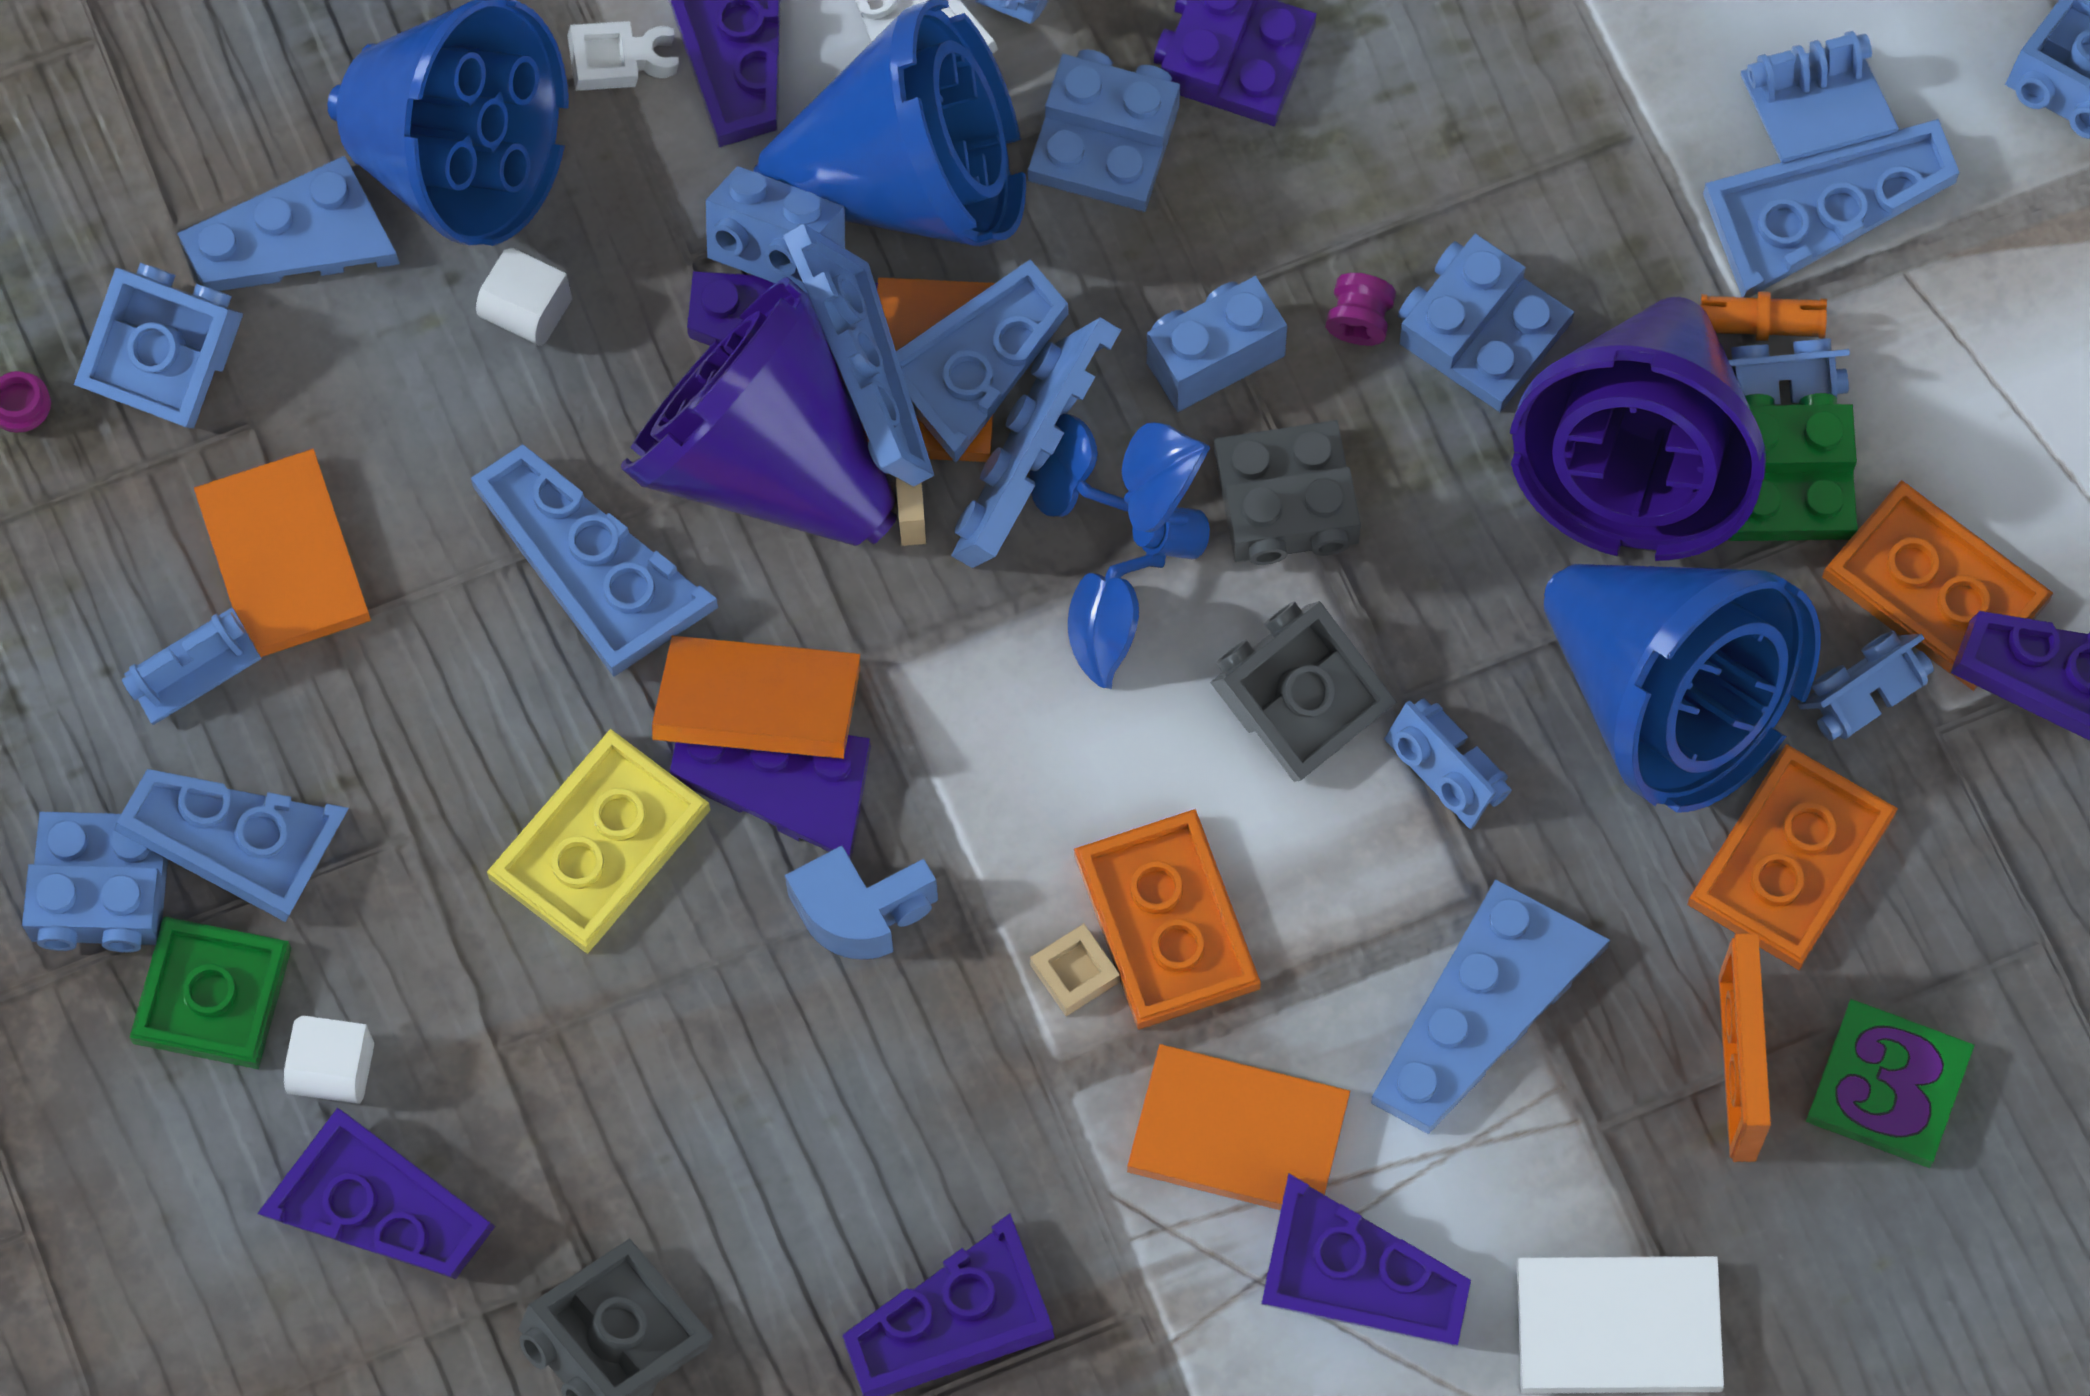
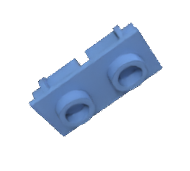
(1808, 370)
(191, 666)
(1887, 667)
(1429, 744)

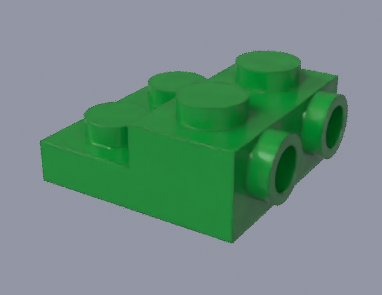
(1807, 471)

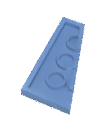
(1810, 206)
(863, 348)
(1032, 440)
(597, 571)
(1492, 990)

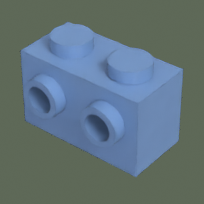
(753, 213)
(1215, 342)

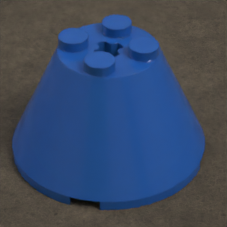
(460, 118)

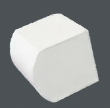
(524, 296)
(328, 1059)

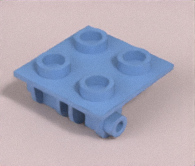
(1819, 97)

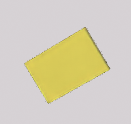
(598, 841)

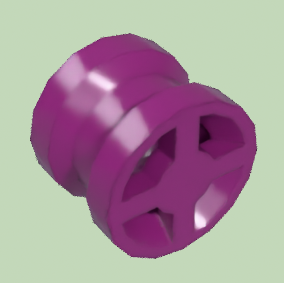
(1360, 309)

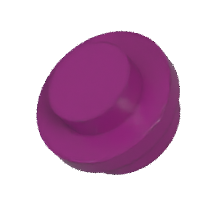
(23, 401)

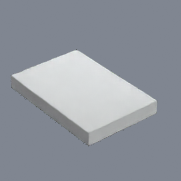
(1619, 1325)

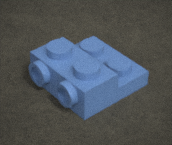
(2056, 65)
(1105, 129)
(1482, 321)
(158, 344)
(92, 885)

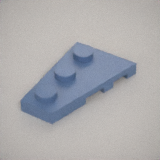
(293, 229)
(978, 354)
(232, 837)

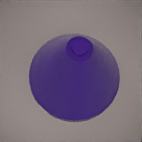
(769, 430)
(1642, 438)

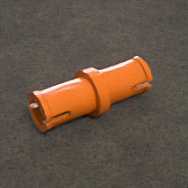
(1766, 316)

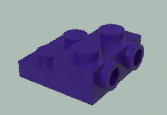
(1236, 53)

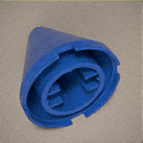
(912, 135)
(1685, 670)

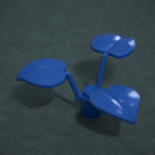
(1157, 474)

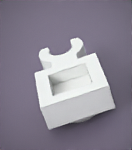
(610, 56)

